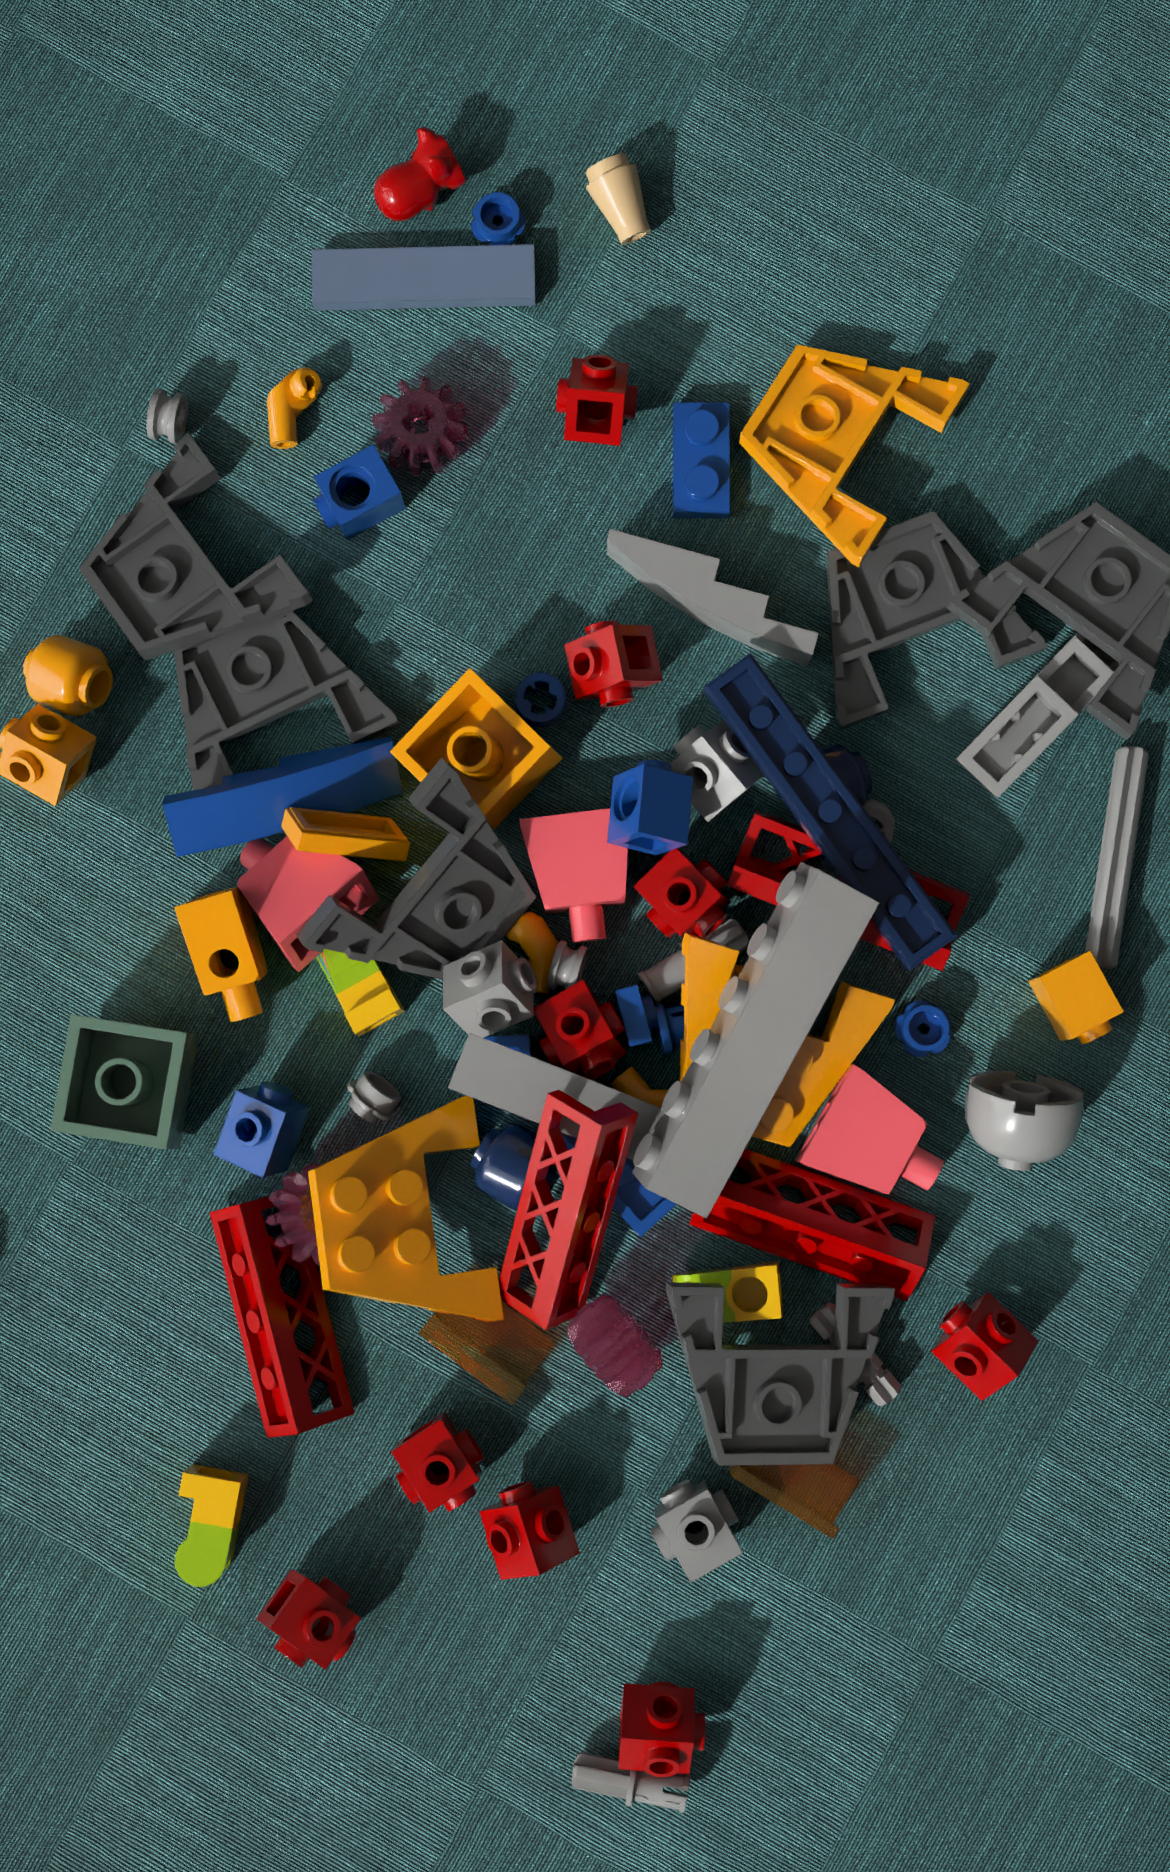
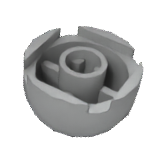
(1022, 1118)

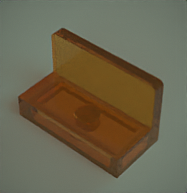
(495, 1352)
(807, 1491)

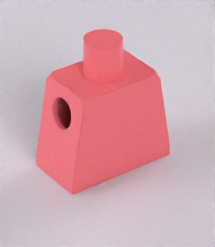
(577, 868)
(292, 884)
(869, 1137)

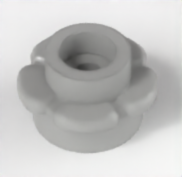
(373, 1097)

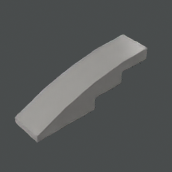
(689, 584)
(1038, 714)
(522, 1084)

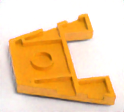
(819, 423)
(818, 1062)
(379, 1223)

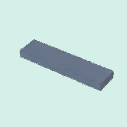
(423, 277)

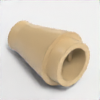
(618, 194)

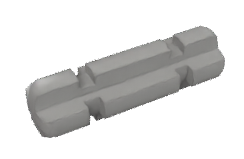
(879, 1383)

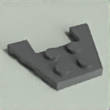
(162, 581)
(1102, 585)
(897, 598)
(257, 677)
(453, 904)
(776, 1398)

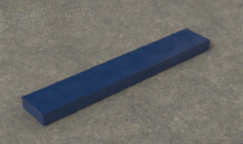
(828, 810)

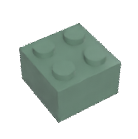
(124, 1082)

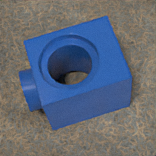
(364, 470)
(650, 808)

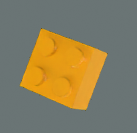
(483, 742)

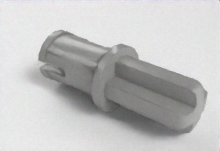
(668, 974)
(603, 1777)

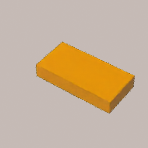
(345, 834)

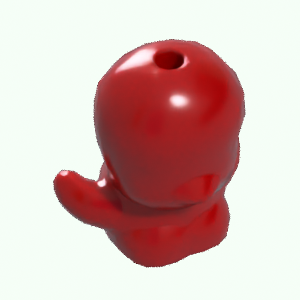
(416, 183)

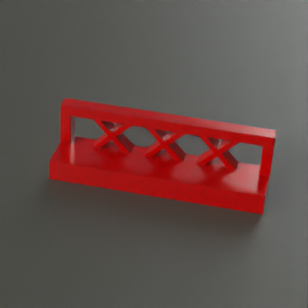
(763, 878)
(582, 1214)
(813, 1232)
(269, 1328)

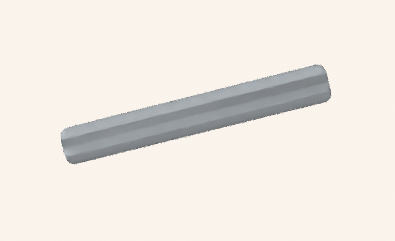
(1117, 855)

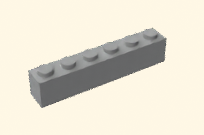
(752, 1038)

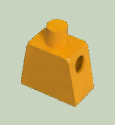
(227, 923)

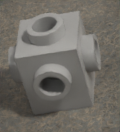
(718, 768)
(489, 990)
(699, 1548)

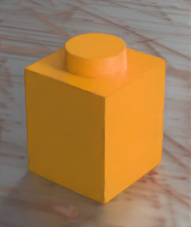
(1077, 999)

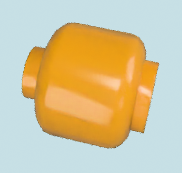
(67, 675)

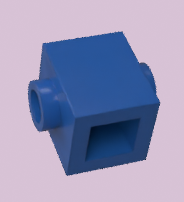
(262, 1129)

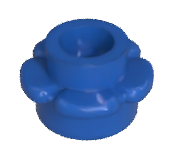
(497, 206)
(937, 1021)

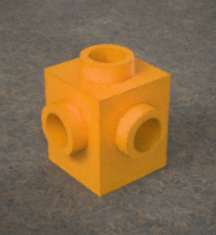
(45, 753)

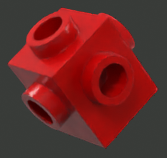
(596, 400)
(601, 662)
(670, 882)
(581, 1031)
(983, 1345)
(438, 1442)
(528, 1530)
(310, 1620)
(659, 1729)

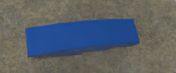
(255, 801)

